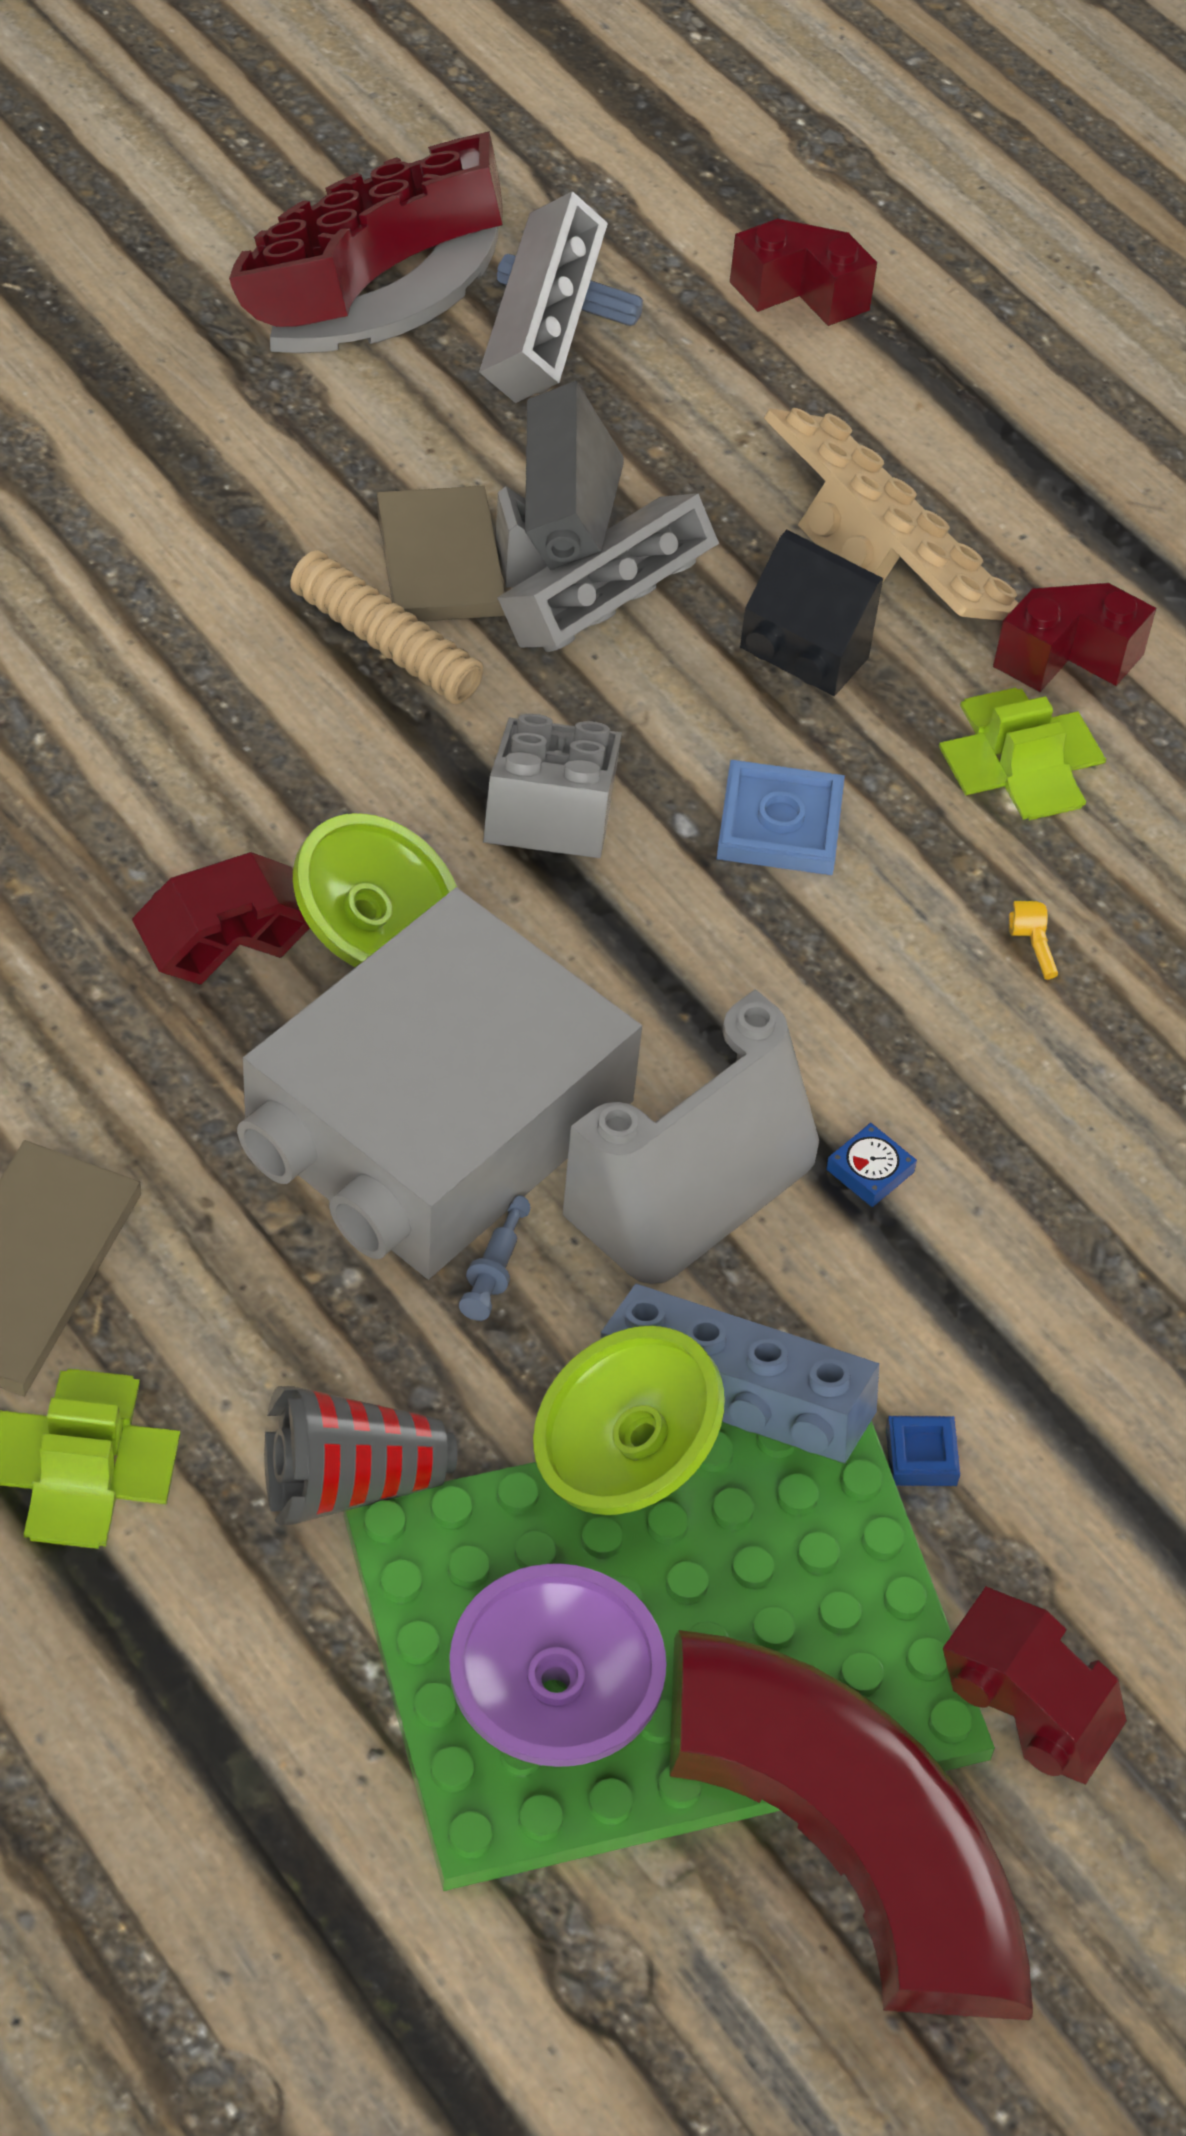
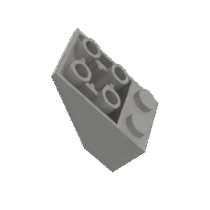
(552, 786)

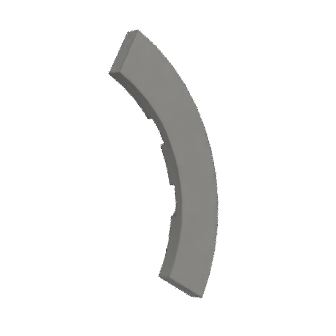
(402, 304)

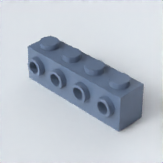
(769, 1377)

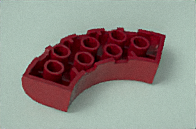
(330, 251)
(873, 1808)

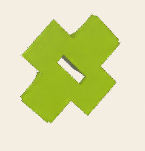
(1034, 749)
(72, 1453)

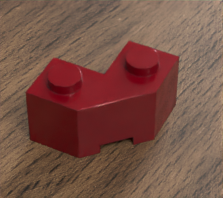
(806, 261)
(1082, 624)
(214, 909)
(1015, 1662)

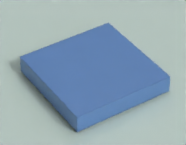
(781, 817)

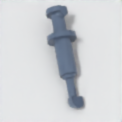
(489, 1273)

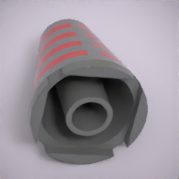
(348, 1454)

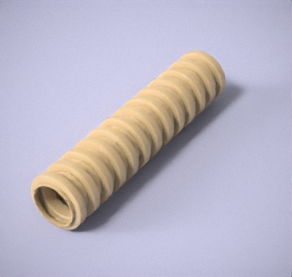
(387, 627)

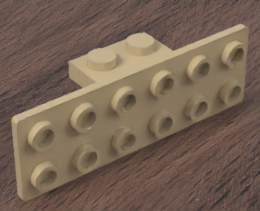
(876, 519)

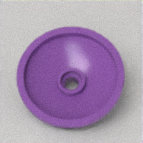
(564, 1628)

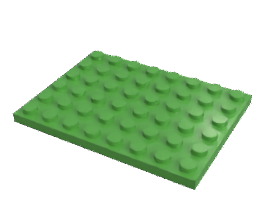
(747, 1550)

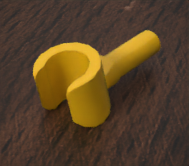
(1031, 920)

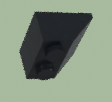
(812, 613)

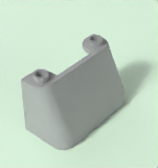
(683, 1183)

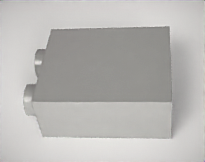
(435, 1083)

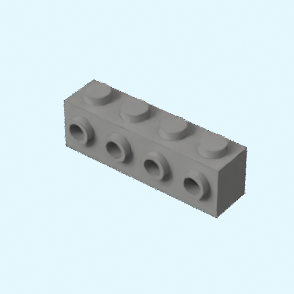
(543, 298)
(634, 557)

